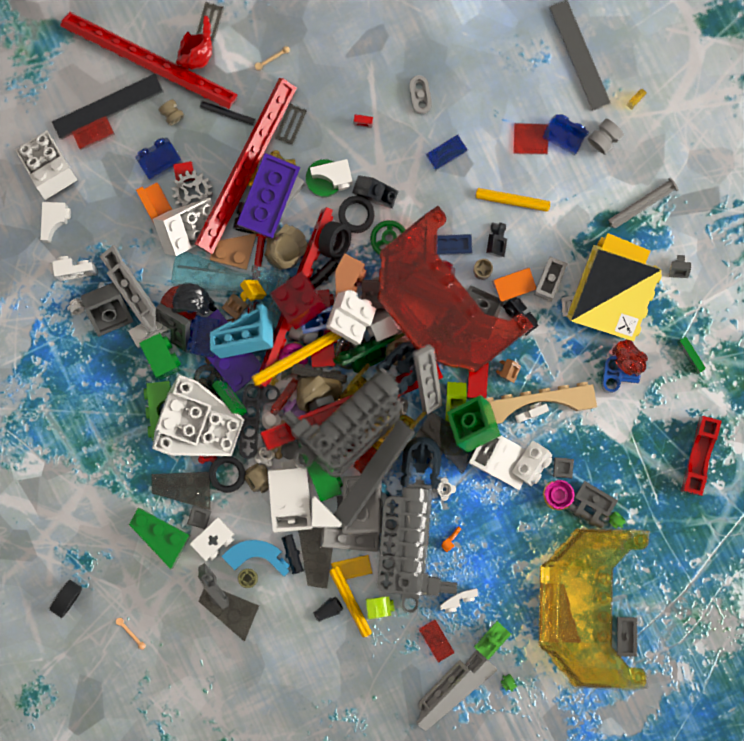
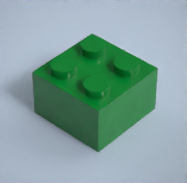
(159, 356)
(473, 423)

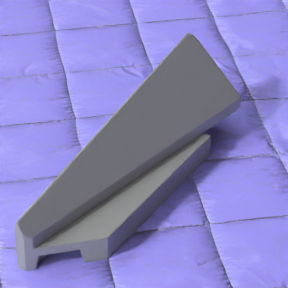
(453, 688)

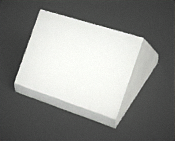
(322, 516)

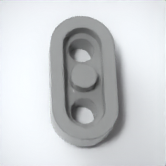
(420, 95)

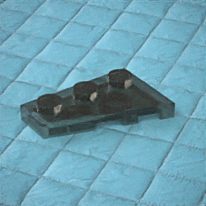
(299, 371)
(441, 432)
(315, 558)
(236, 616)

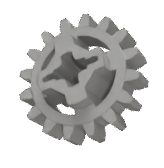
(197, 182)

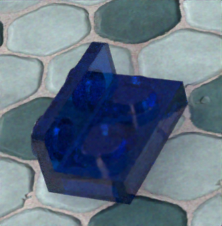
(565, 133)
(157, 157)
(200, 341)

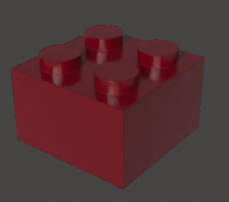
(298, 300)

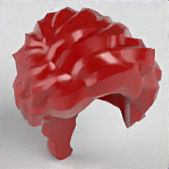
(196, 49)

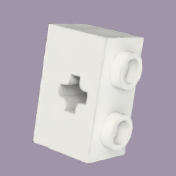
(216, 528)

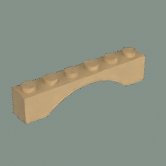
(576, 398)

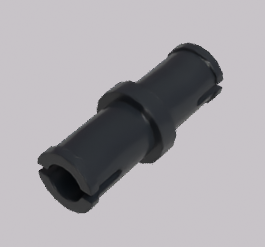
(323, 273)
(292, 554)

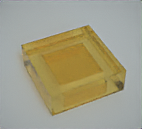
(636, 98)

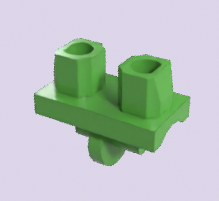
(492, 640)

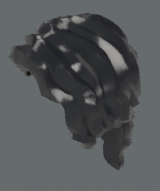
(192, 299)

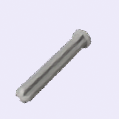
(643, 203)

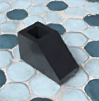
(375, 191)

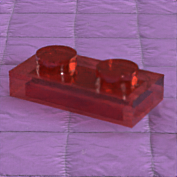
(93, 133)

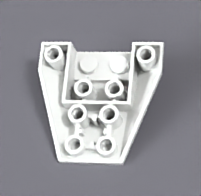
(195, 422)

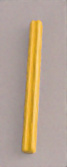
(295, 357)

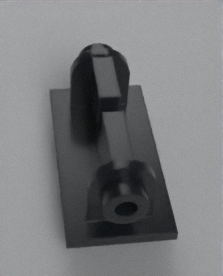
(516, 307)

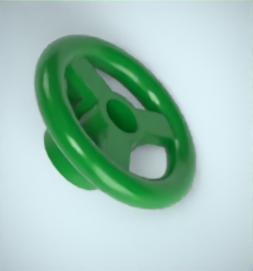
(389, 223)

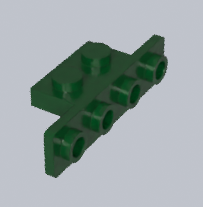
(366, 353)

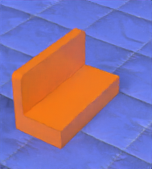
(154, 200)
(514, 284)

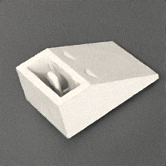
(46, 165)
(182, 226)
(499, 459)
(290, 499)

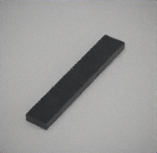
(108, 106)

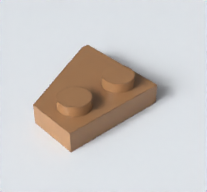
(234, 251)

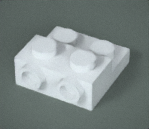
(68, 269)
(350, 316)

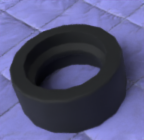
(360, 200)
(327, 237)
(212, 474)
(65, 598)

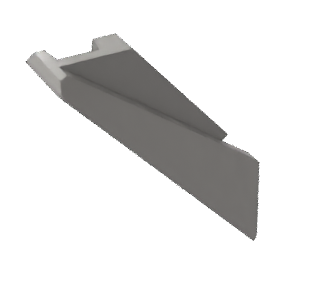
(130, 288)

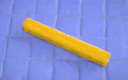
(512, 199)
(350, 601)

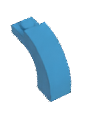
(255, 548)

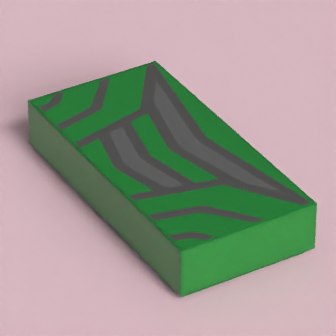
(691, 355)
(229, 398)

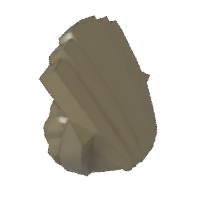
(285, 247)
(314, 388)

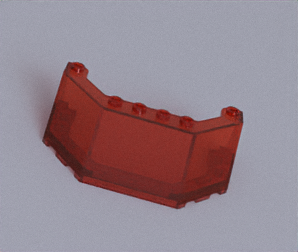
(435, 306)

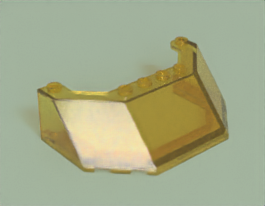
(579, 604)

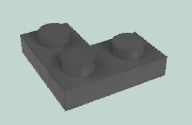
(176, 323)

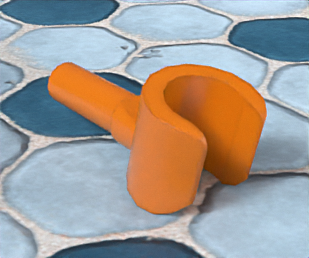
(447, 544)

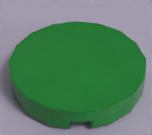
(320, 186)

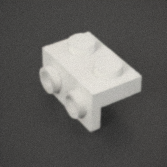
(532, 463)

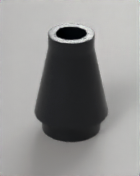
(329, 609)

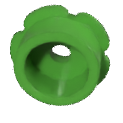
(616, 520)
(508, 682)

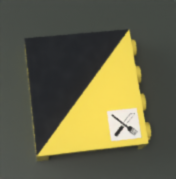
(614, 294)

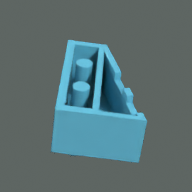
(244, 335)

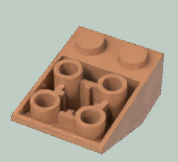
(349, 274)

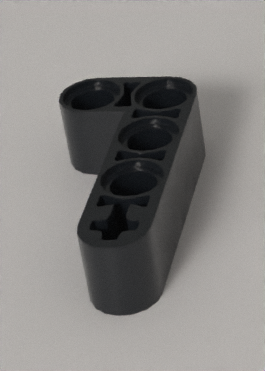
(254, 421)

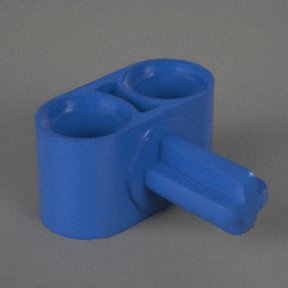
(616, 375)

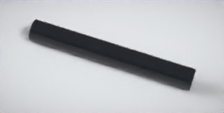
(227, 113)

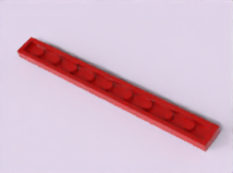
(149, 60)
(245, 166)
(311, 254)
(282, 434)

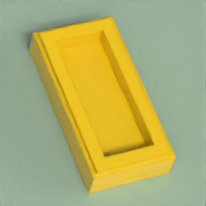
(354, 567)

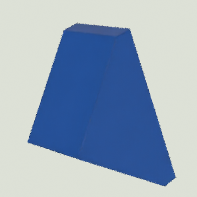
(318, 323)

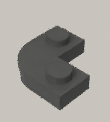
(209, 582)

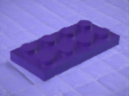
(268, 196)
(235, 369)

